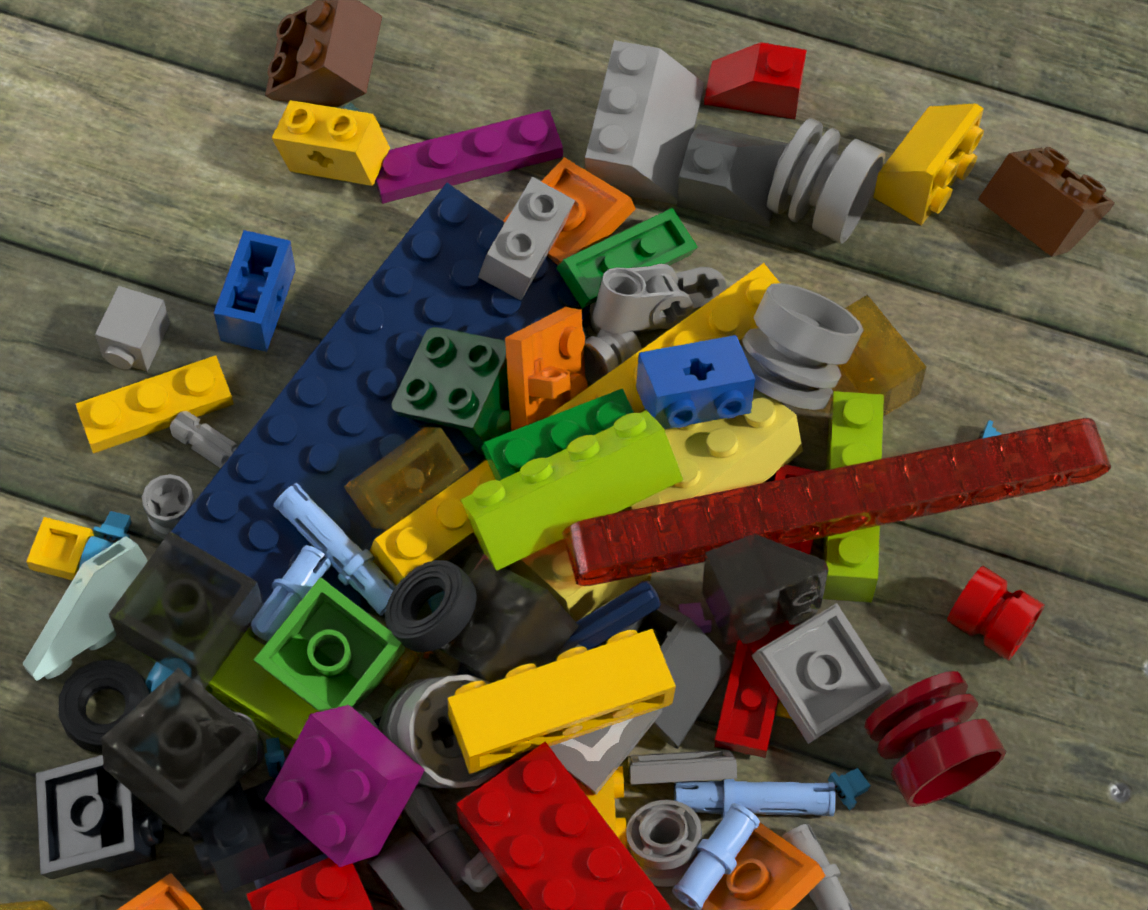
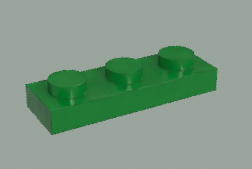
(649, 243)
(553, 434)

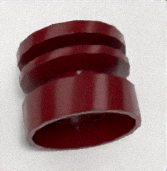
(932, 736)

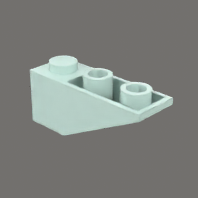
(83, 611)

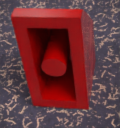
(758, 80)

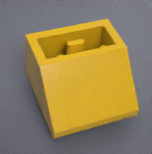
(930, 161)

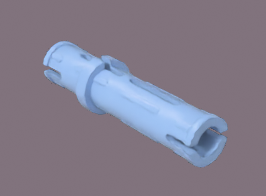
(352, 563)
(758, 797)

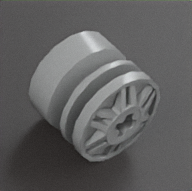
(818, 177)
(799, 345)
(409, 722)

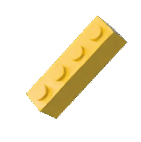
(560, 699)

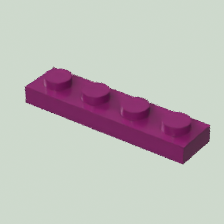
(468, 156)

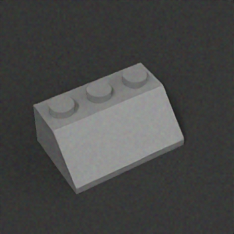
(643, 122)

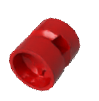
(995, 612)

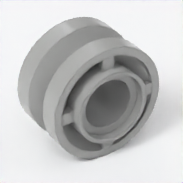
(662, 823)

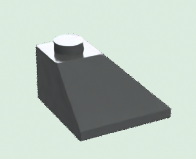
(729, 174)

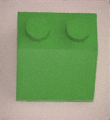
(330, 650)

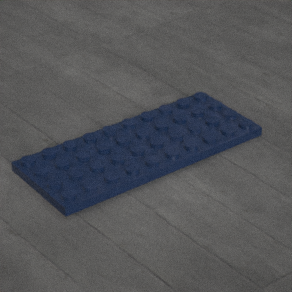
(338, 405)

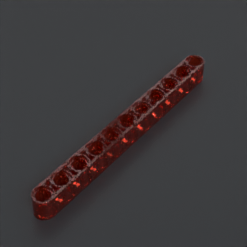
(837, 500)

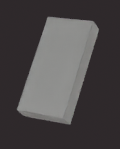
(682, 767)

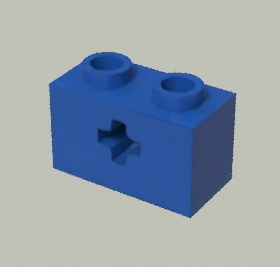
(255, 290)
(695, 382)

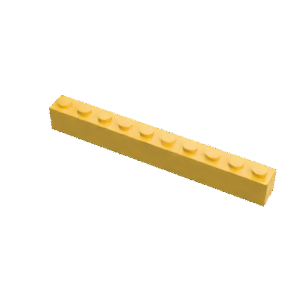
(441, 524)

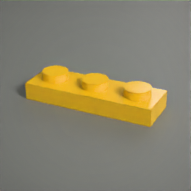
(153, 403)

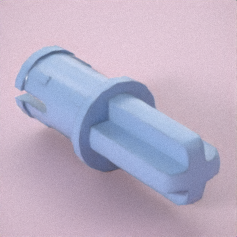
(289, 591)

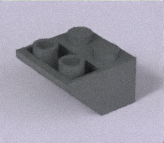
(694, 666)

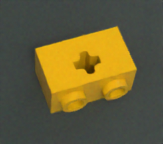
(331, 142)

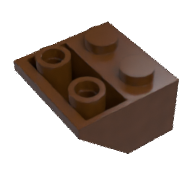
(324, 53)
(1046, 199)

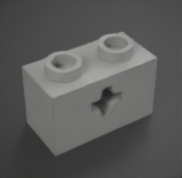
(526, 238)

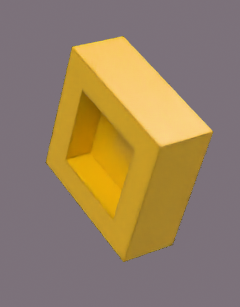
(58, 548)

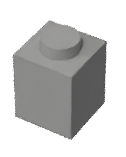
(132, 329)

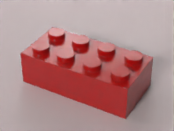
(553, 841)

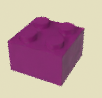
(344, 785)

